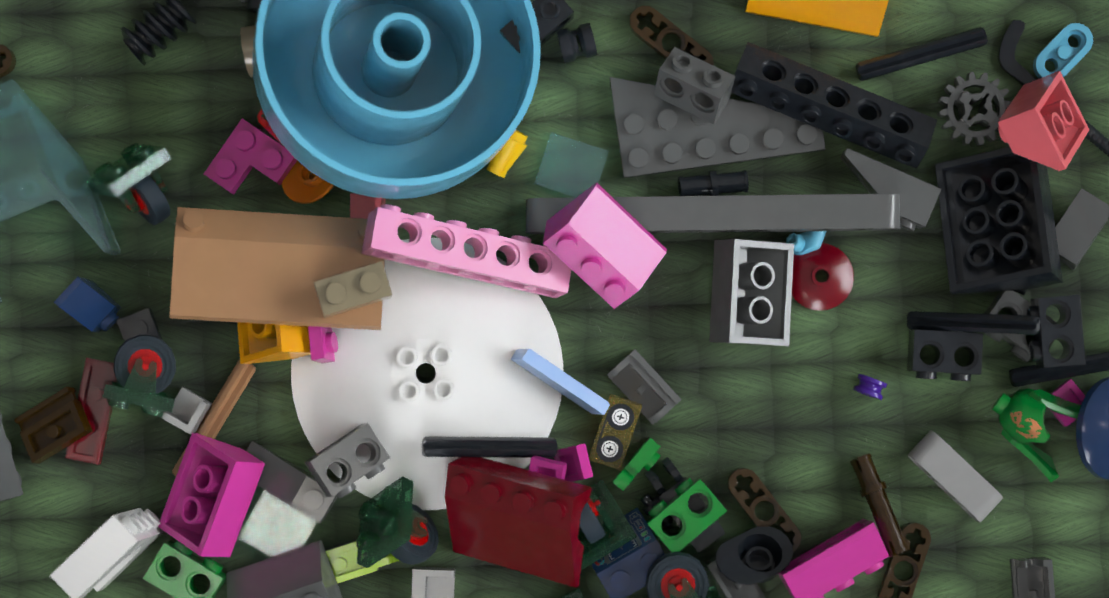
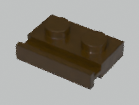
(53, 425)

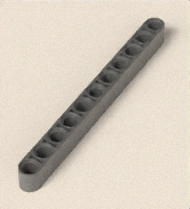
(744, 213)

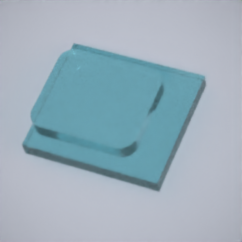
(570, 165)
(276, 526)

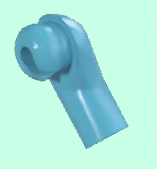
(806, 241)

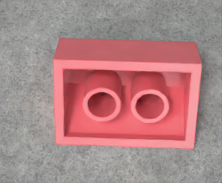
(1044, 122)

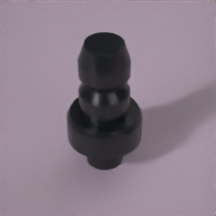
(649, 503)

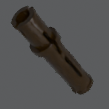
(879, 505)

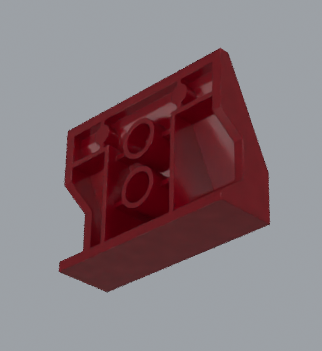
(516, 518)

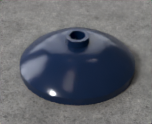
(1093, 430)

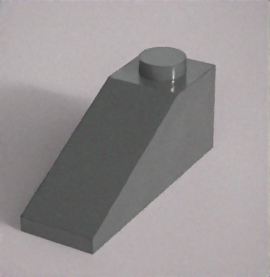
(916, 196)
(292, 484)

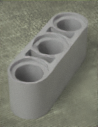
(955, 476)

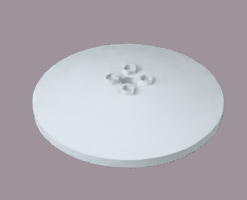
(478, 391)

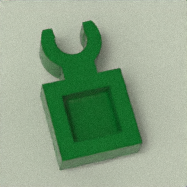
(644, 458)

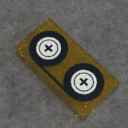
(615, 432)

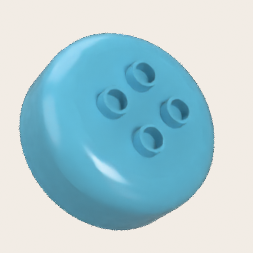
(394, 89)

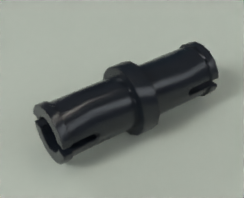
(713, 184)

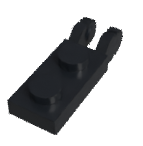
(695, 504)

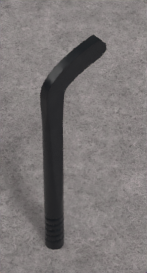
(1019, 73)

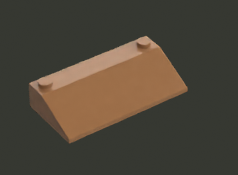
(265, 267)

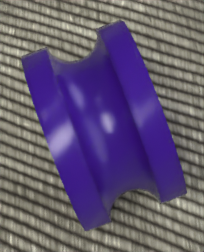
(870, 386)

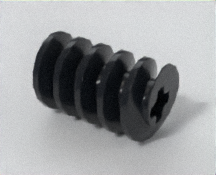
(156, 28)

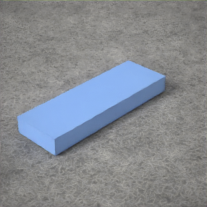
(560, 381)

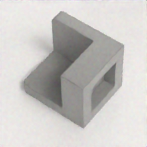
(187, 411)
(433, 582)

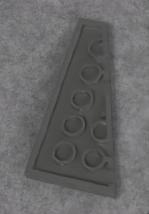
(665, 138)

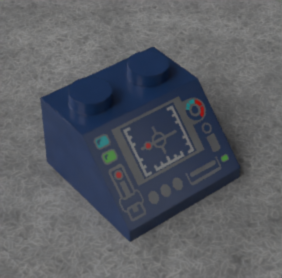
(627, 567)

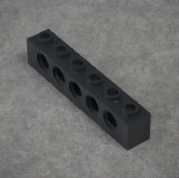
(833, 105)

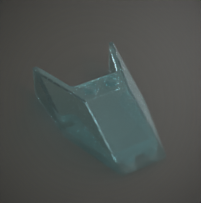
(44, 167)

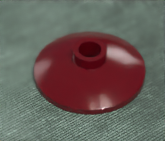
(834, 290)

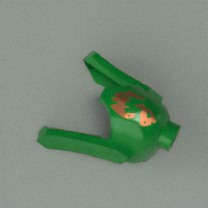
(1023, 423)

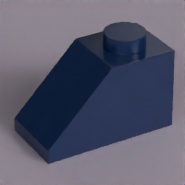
(89, 305)

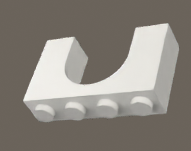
(107, 552)

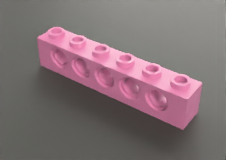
(383, 242)

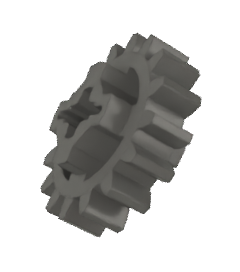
(964, 100)

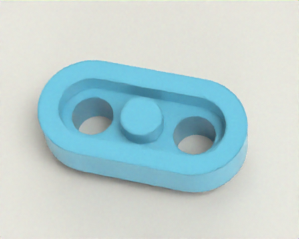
(1061, 52)

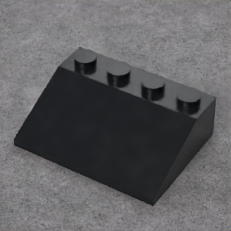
(997, 223)

